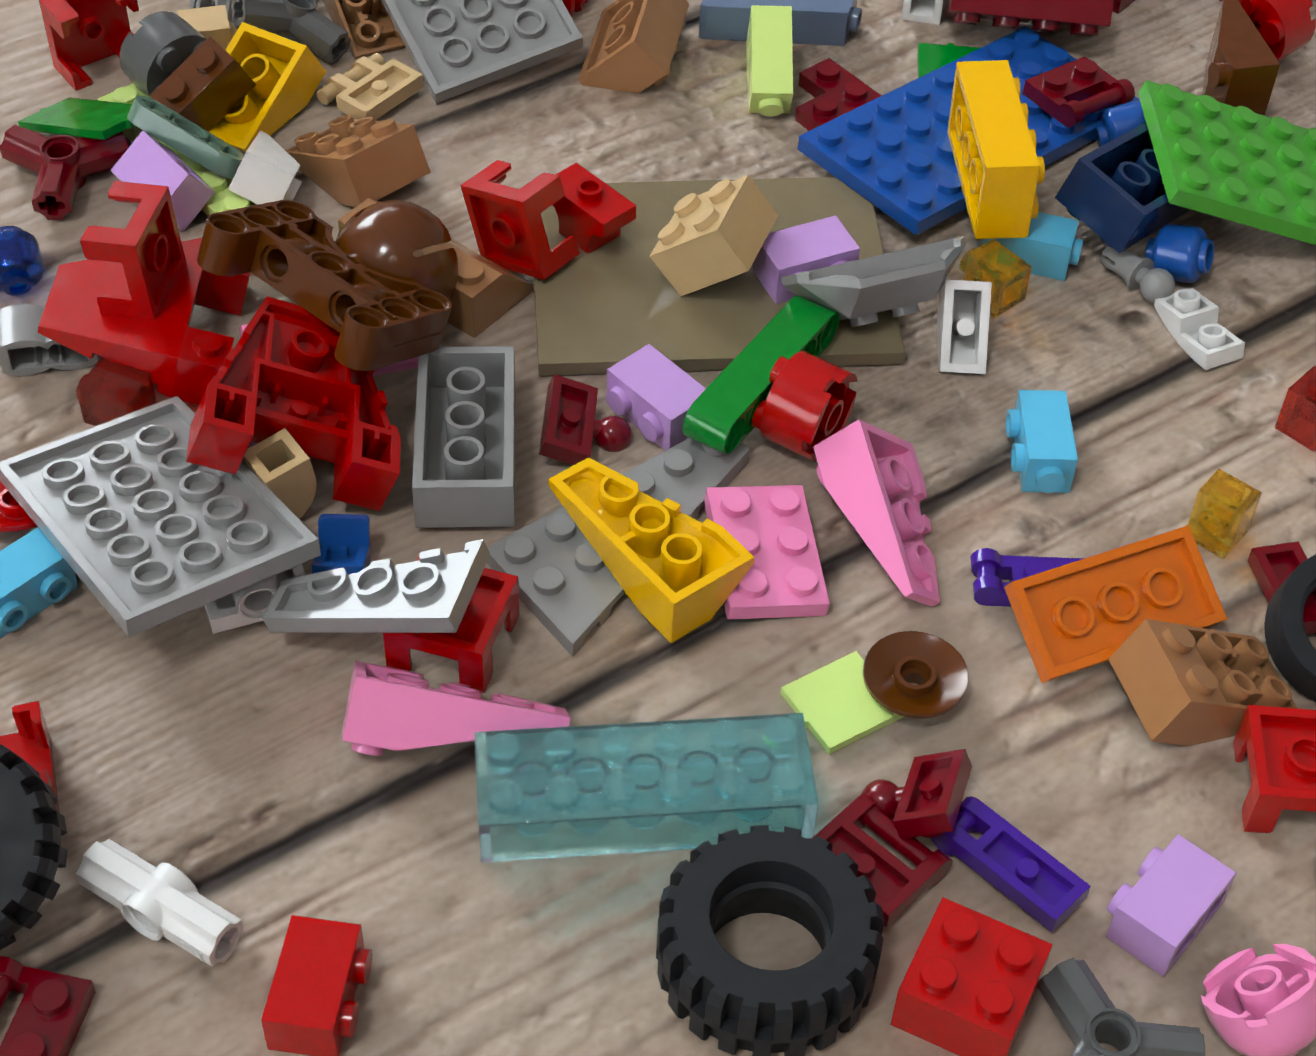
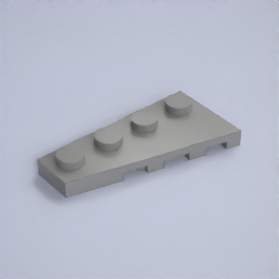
(382, 597)

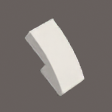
(1195, 328)

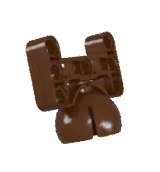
(359, 285)

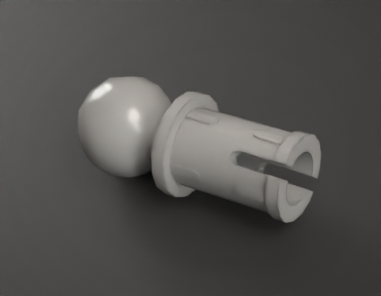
(1139, 273)

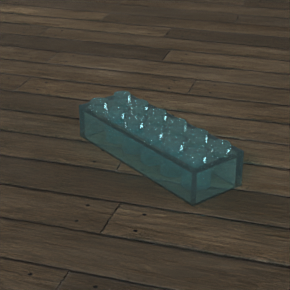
(640, 785)

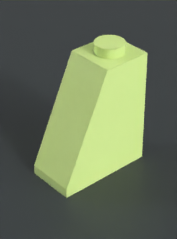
(770, 60)

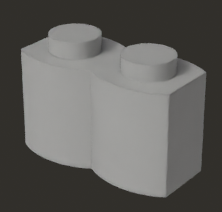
(28, 352)

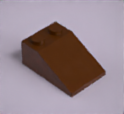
(1239, 62)

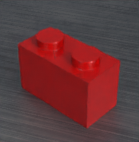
(315, 987)

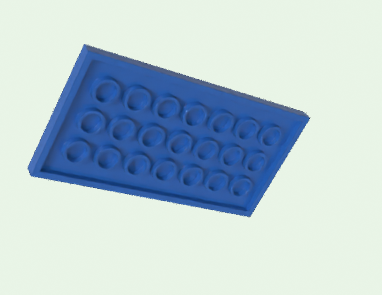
(899, 143)

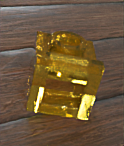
(1003, 268)
(1223, 513)

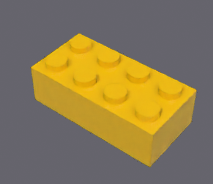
(994, 150)

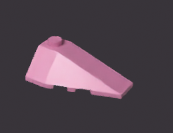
(880, 493)
(401, 711)

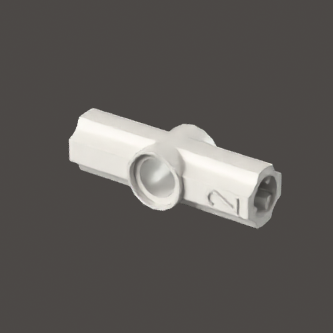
(160, 902)

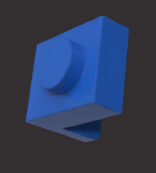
(343, 543)

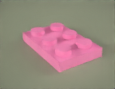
(779, 534)

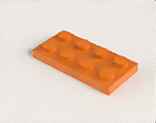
(1091, 606)

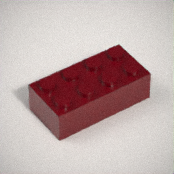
(1083, 16)

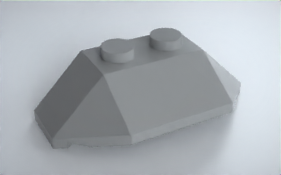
(879, 282)

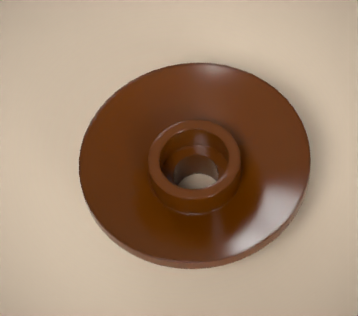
(920, 660)

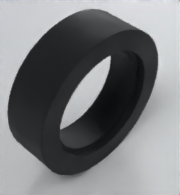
(1286, 631)

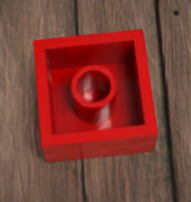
(970, 982)

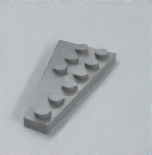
(561, 571)

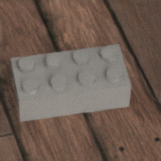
(465, 438)

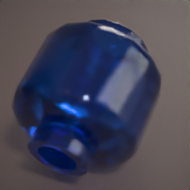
(19, 261)

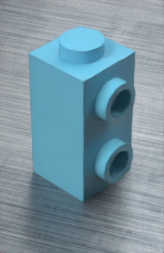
(1048, 247)
(1043, 441)
(31, 579)

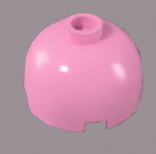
(1264, 1001)

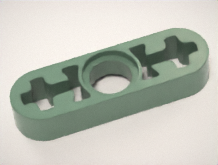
(185, 136)

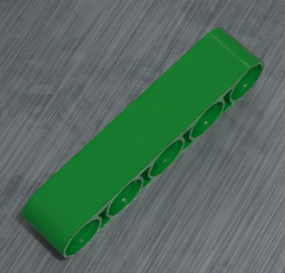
(726, 407)

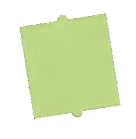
(837, 703)

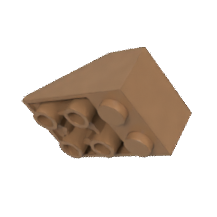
(366, 25)
(361, 158)
(1195, 680)

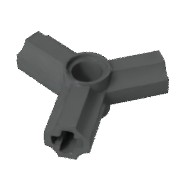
(295, 21)
(1092, 1018)

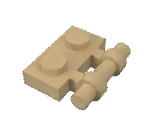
(371, 87)

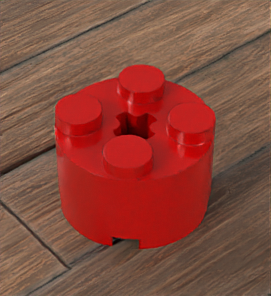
(1282, 23)
(805, 403)

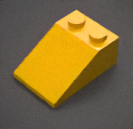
(284, 80)

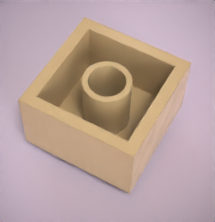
(714, 235)

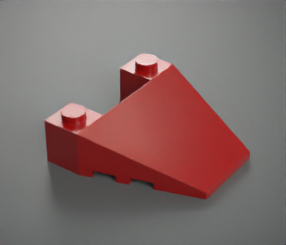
(174, 353)
(290, 380)

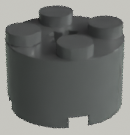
(157, 49)

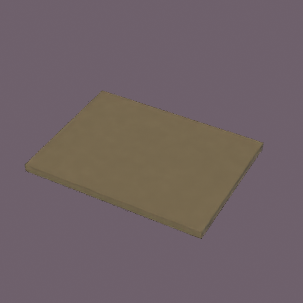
(620, 301)

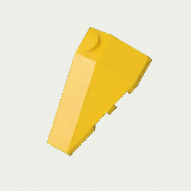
(661, 558)

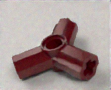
(61, 164)

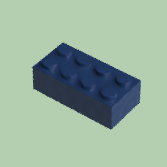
(1120, 191)

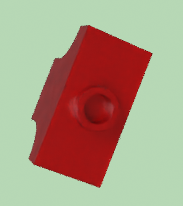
(591, 209)

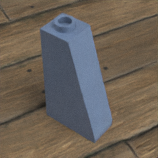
(812, 20)

